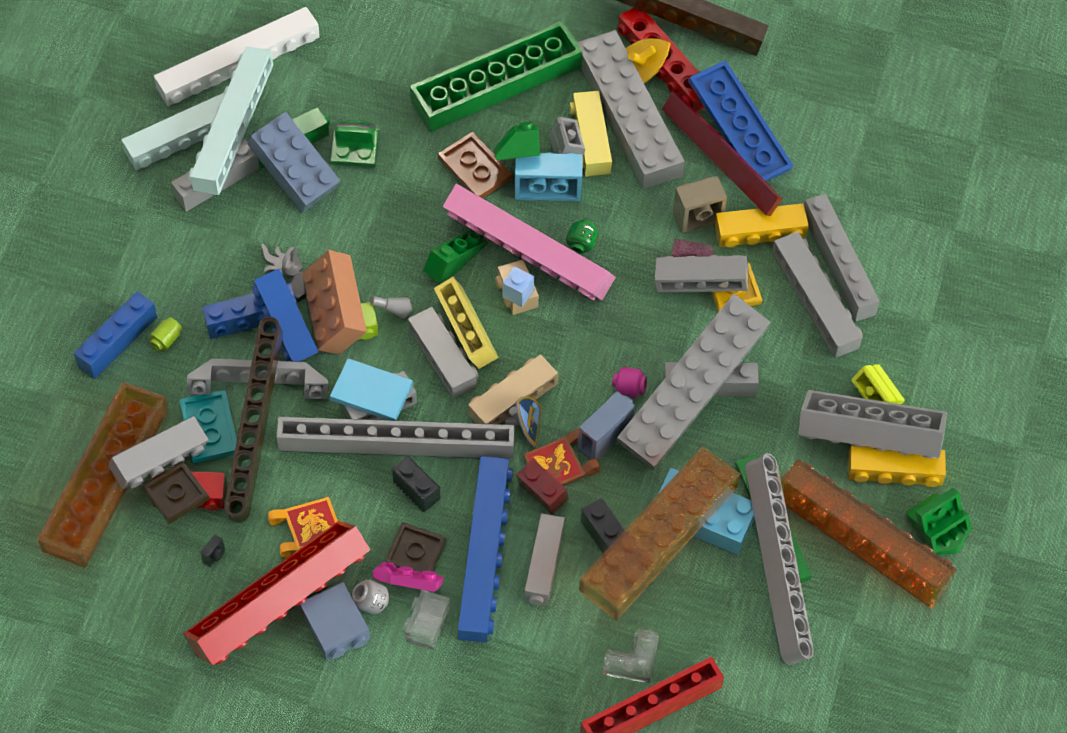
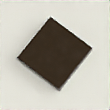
(175, 492)
(416, 548)

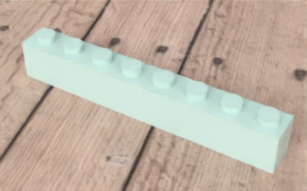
(231, 120)

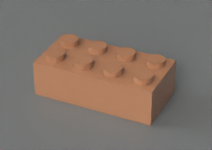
(334, 302)

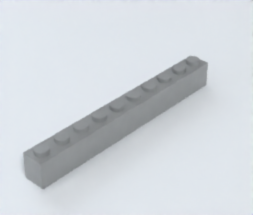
(395, 437)

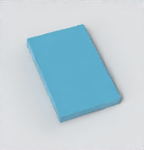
(371, 390)

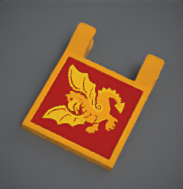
(304, 522)

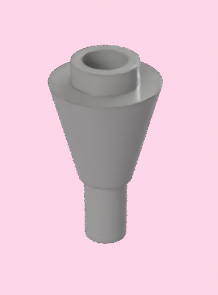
(398, 306)

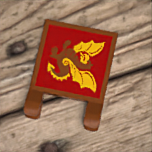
(561, 460)

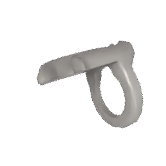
(287, 264)

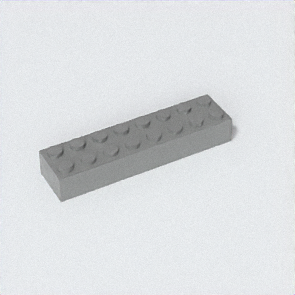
(630, 110)
(693, 382)

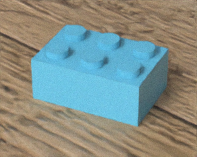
(549, 177)

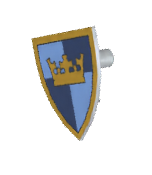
(527, 414)

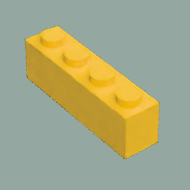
(755, 227)
(891, 466)

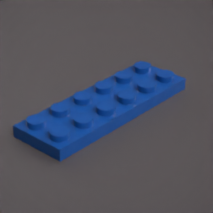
(740, 120)

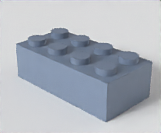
(293, 162)

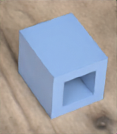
(518, 286)

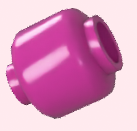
(630, 382)

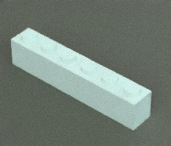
(171, 134)

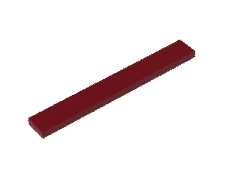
(722, 154)

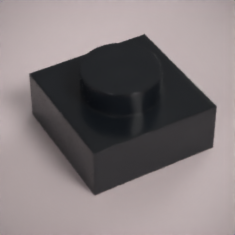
(213, 550)

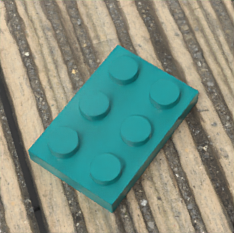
(215, 420)

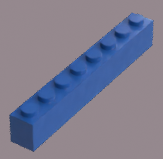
(483, 550)

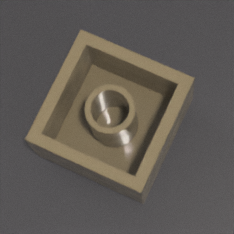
(698, 203)

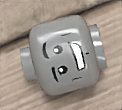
(370, 597)

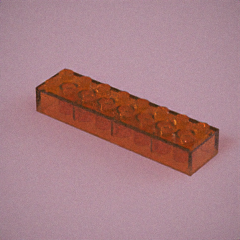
(93, 490)
(659, 533)
(867, 534)

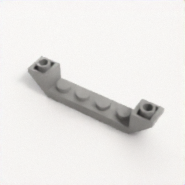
(234, 370)

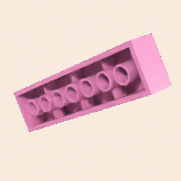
(523, 239)

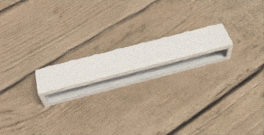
(218, 63)

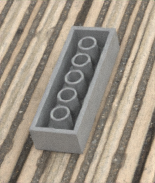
(873, 424)

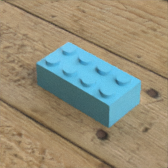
(729, 523)

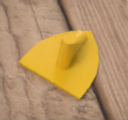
(648, 56)

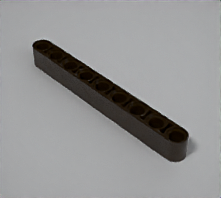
(255, 429)

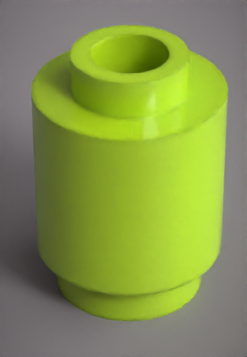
(165, 334)

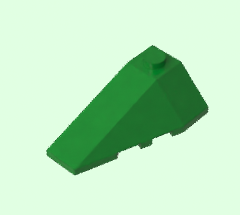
(518, 142)

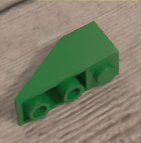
(453, 255)

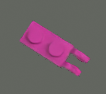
(407, 577)

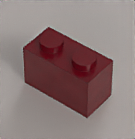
(542, 486)

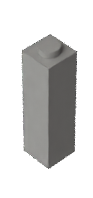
(544, 559)

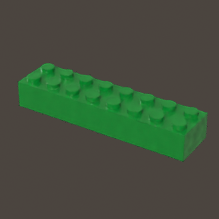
(495, 76)

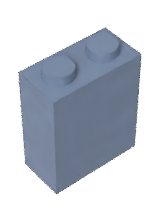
(604, 426)
(335, 621)

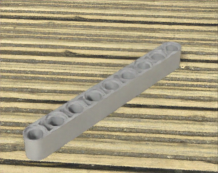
(779, 560)

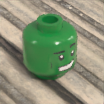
(582, 236)

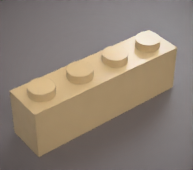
(531, 380)

